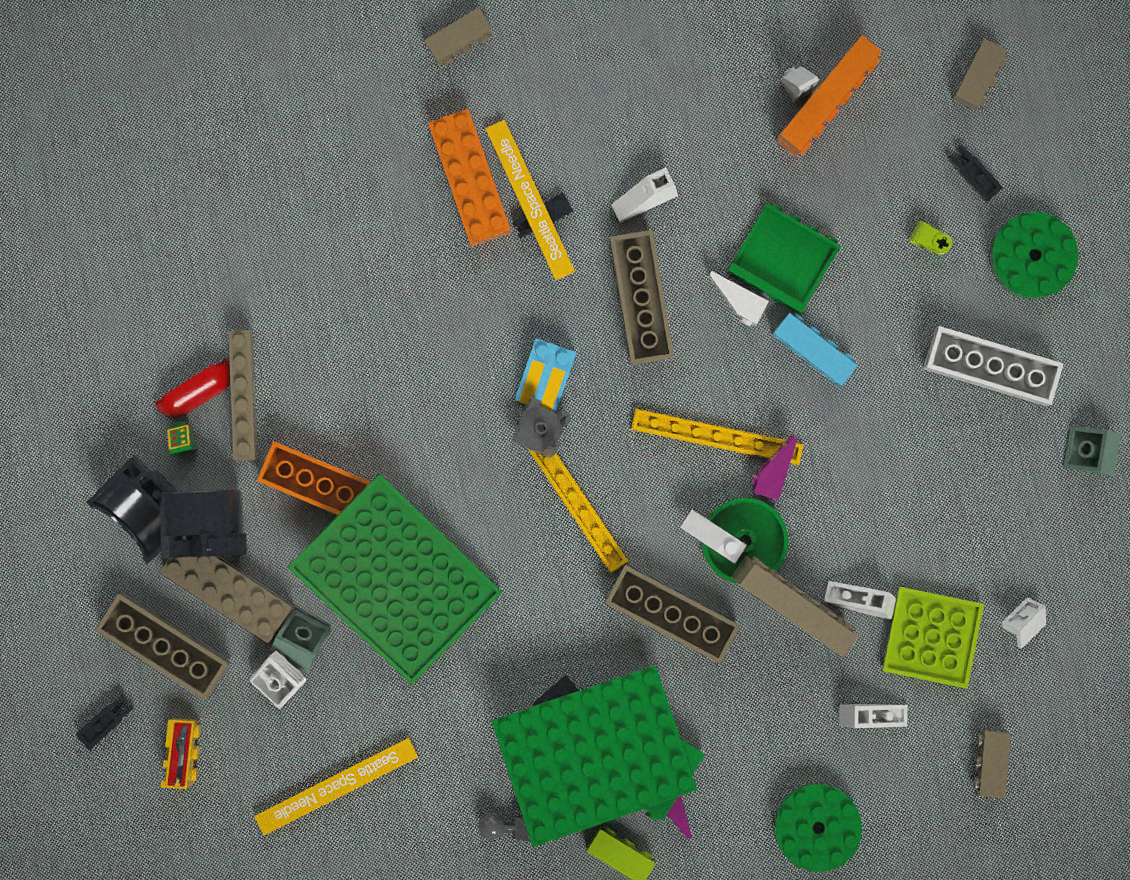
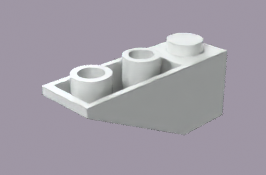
(645, 195)

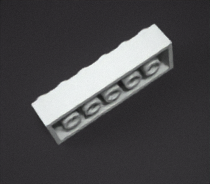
(993, 366)

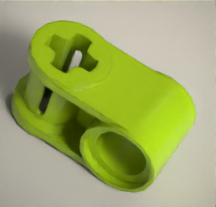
(926, 237)

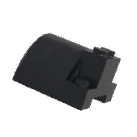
(135, 503)
(208, 519)

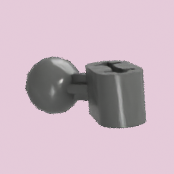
(493, 826)

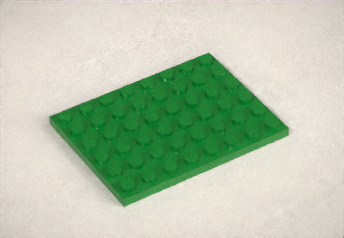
(394, 579)
(593, 755)

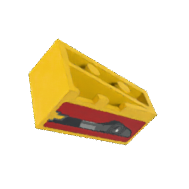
(181, 753)

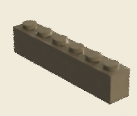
(243, 395)

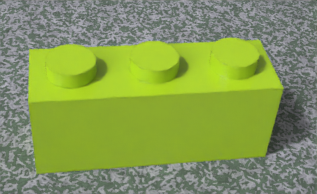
(621, 854)

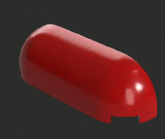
(195, 391)

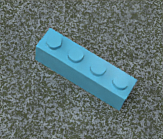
(814, 349)

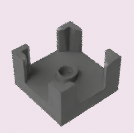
(540, 428)

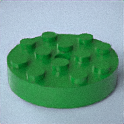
(1036, 233)
(757, 521)
(820, 849)

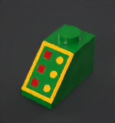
(181, 439)

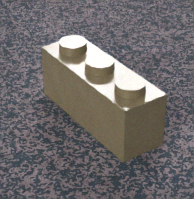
(459, 37)
(980, 74)
(992, 763)

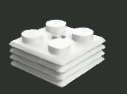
(277, 679)

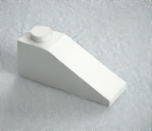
(799, 82)
(741, 301)
(713, 536)
(861, 599)
(872, 715)

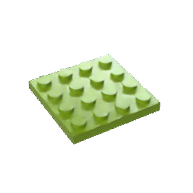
(933, 637)

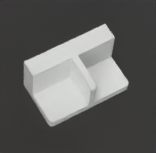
(1026, 621)

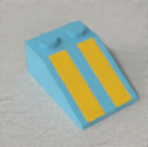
(546, 374)

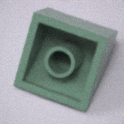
(1092, 450)
(300, 640)

